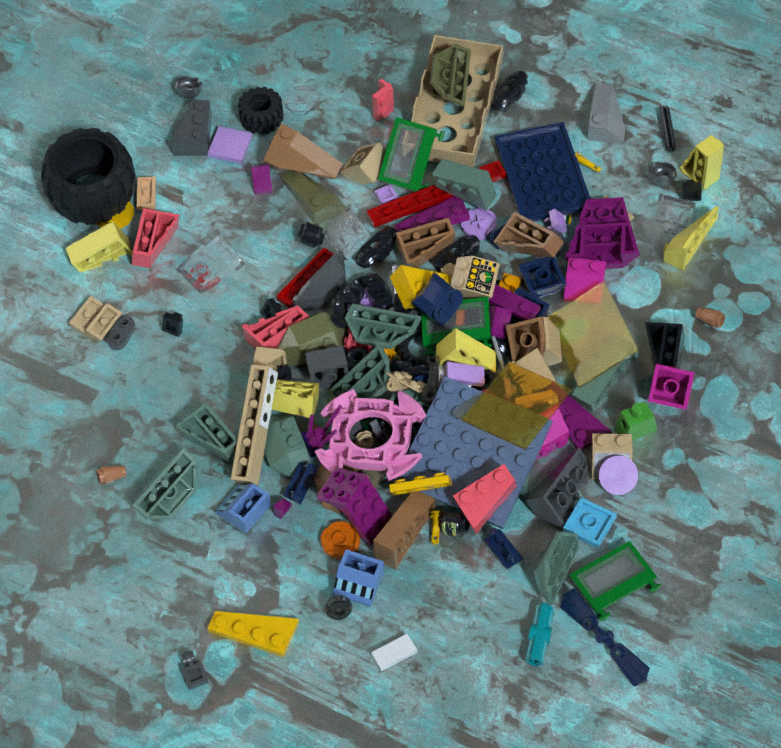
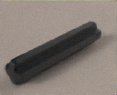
(667, 128)

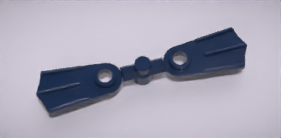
(628, 662)

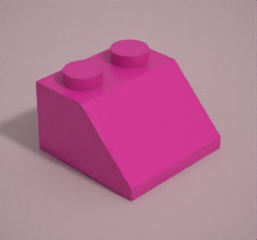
(582, 277)
(671, 386)
(557, 435)

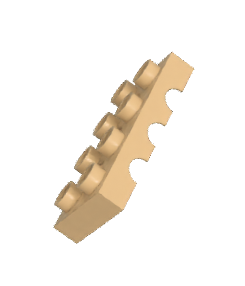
(428, 105)

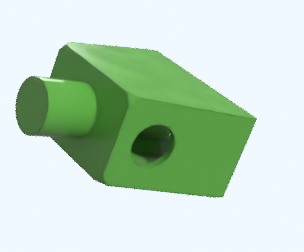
(636, 421)

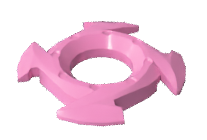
(388, 457)

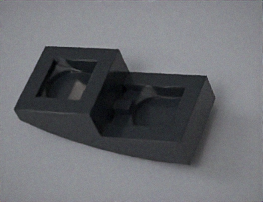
(375, 290)

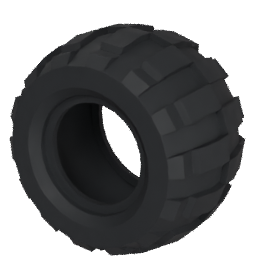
(84, 154)

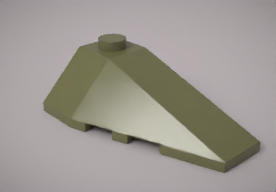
(313, 198)

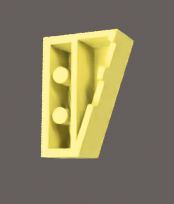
(704, 162)
(99, 247)
(463, 349)
(296, 397)

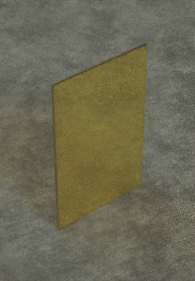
(593, 334)
(517, 405)

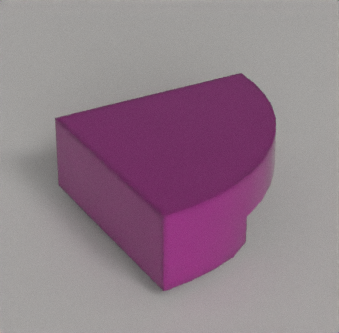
(282, 508)

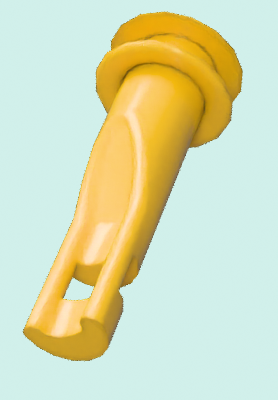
(586, 162)
(435, 526)

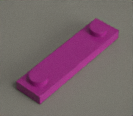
(520, 306)

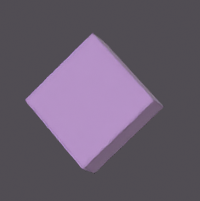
(385, 194)

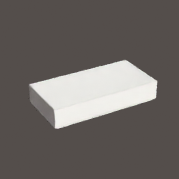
(394, 652)

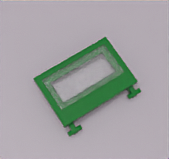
(408, 154)
(470, 318)
(613, 578)

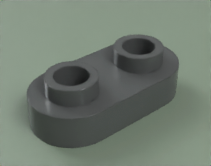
(122, 331)

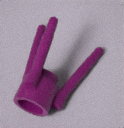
(318, 437)

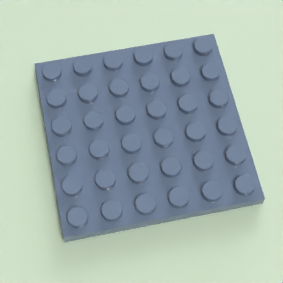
(467, 451)

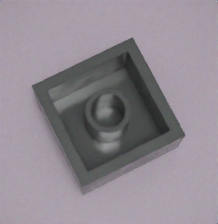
(326, 366)

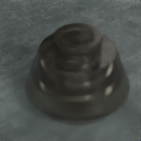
(338, 607)

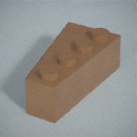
(403, 528)

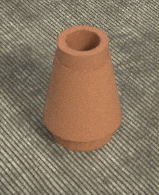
(711, 317)
(109, 474)

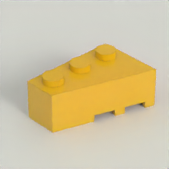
(410, 281)

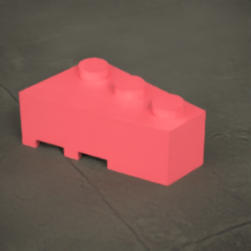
(152, 236)
(270, 331)
(485, 496)

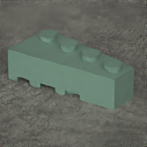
(595, 391)

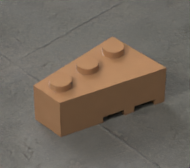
(527, 237)
(424, 242)

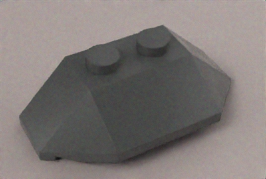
(323, 285)

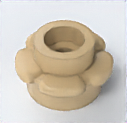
(365, 444)

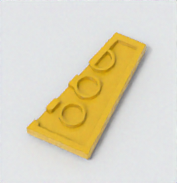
(258, 631)

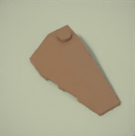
(297, 153)
(526, 337)

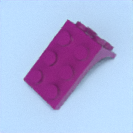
(358, 500)

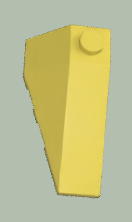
(686, 243)

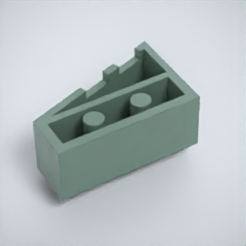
(465, 183)
(209, 432)

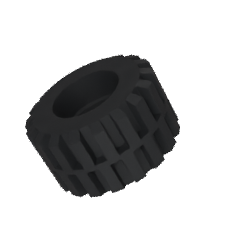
(264, 120)

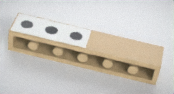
(254, 424)

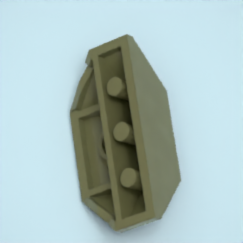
(451, 73)
(311, 334)

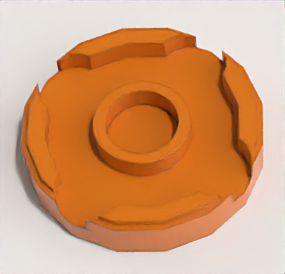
(338, 538)

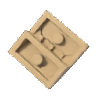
(95, 319)

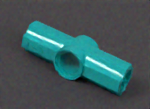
(539, 635)

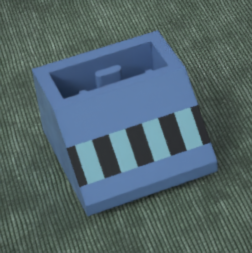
(244, 506)
(359, 577)

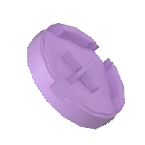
(480, 223)
(618, 475)

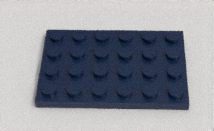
(542, 171)

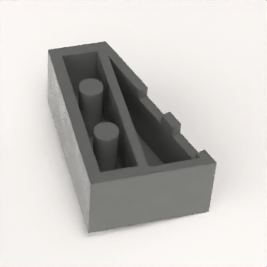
(194, 130)

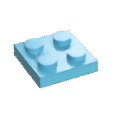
(590, 522)

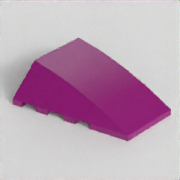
(604, 234)

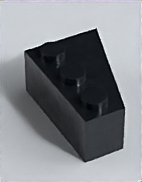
(666, 343)

